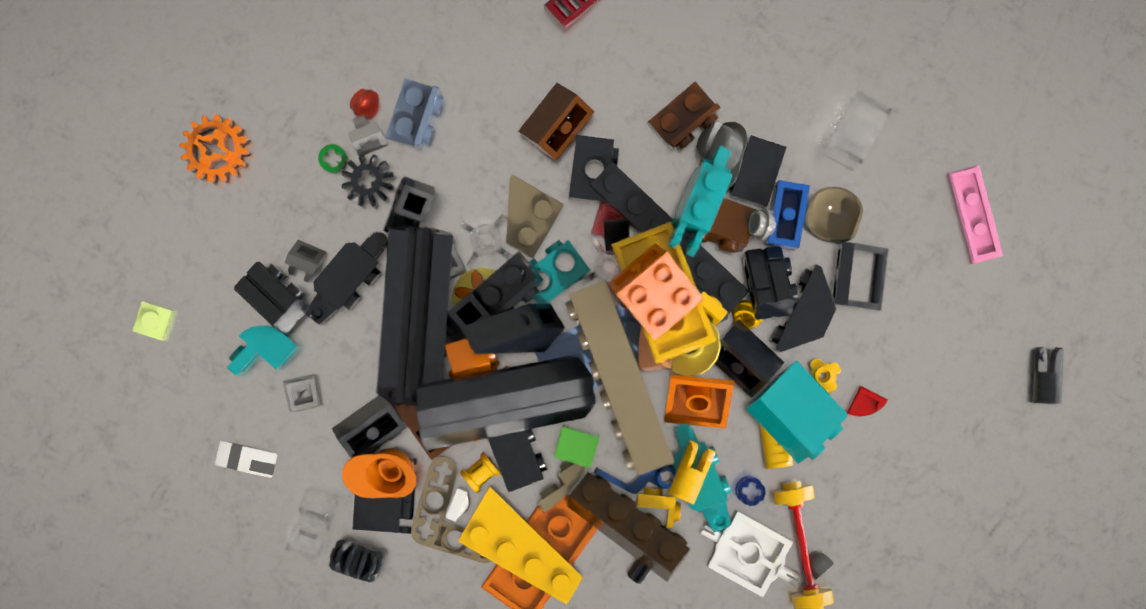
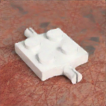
(750, 554)

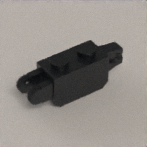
(345, 276)

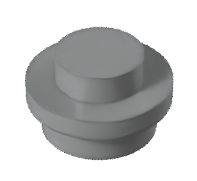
(761, 223)

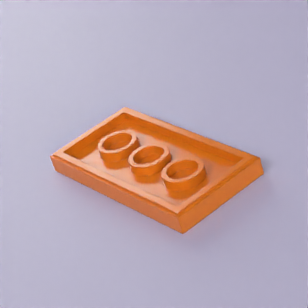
(564, 532)

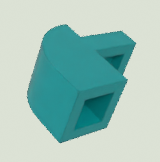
(263, 342)

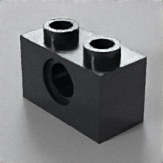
(590, 150)

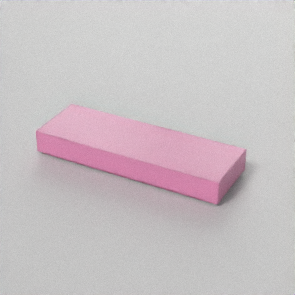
(975, 214)

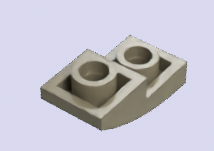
(568, 478)

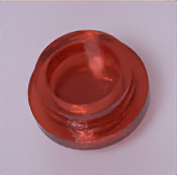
(364, 102)

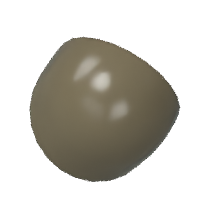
(834, 214)

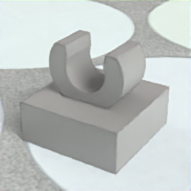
(366, 136)

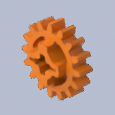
(208, 159)

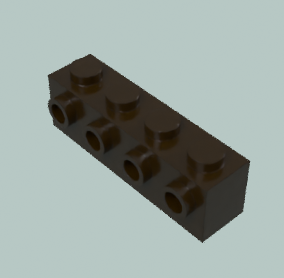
(628, 526)

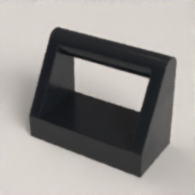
(843, 275)

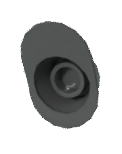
(728, 135)

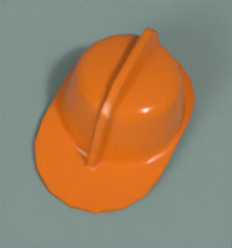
(380, 474)

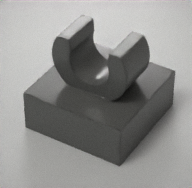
(305, 258)

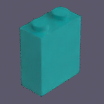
(798, 413)

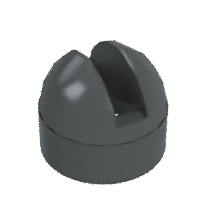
(819, 564)

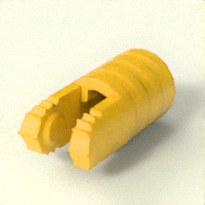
(774, 453)
(687, 480)

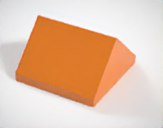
(698, 401)

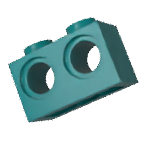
(558, 280)

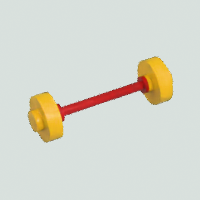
(793, 495)

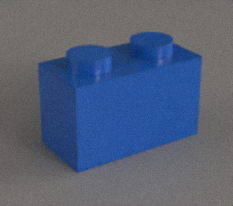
(789, 211)

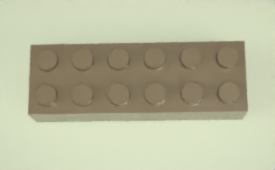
(621, 378)

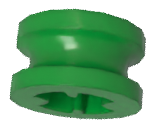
(326, 165)

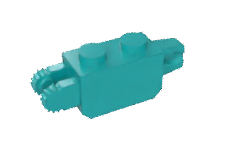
(702, 200)
(714, 490)

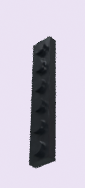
(646, 214)

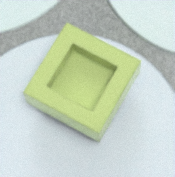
(153, 321)

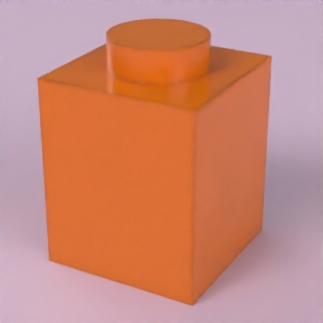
(465, 361)

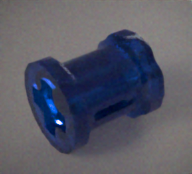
(755, 498)

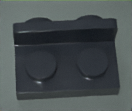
(508, 285)

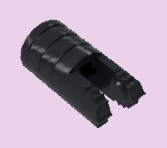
(1048, 384)

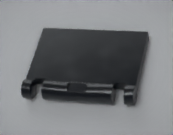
(383, 513)

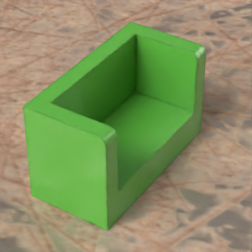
(576, 446)

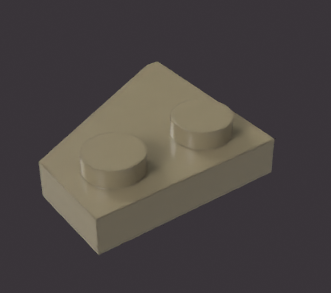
(529, 216)

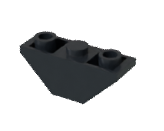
(809, 315)

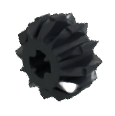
(359, 175)
(356, 560)

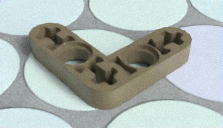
(441, 528)

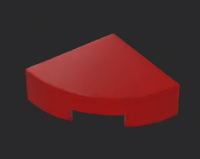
(865, 402)

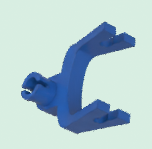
(640, 481)

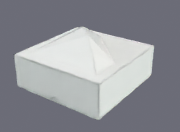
(458, 505)

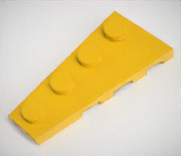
(513, 544)

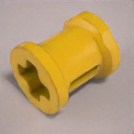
(480, 472)

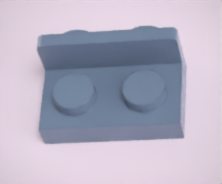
(414, 114)

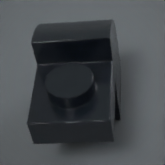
(410, 204)
(462, 314)

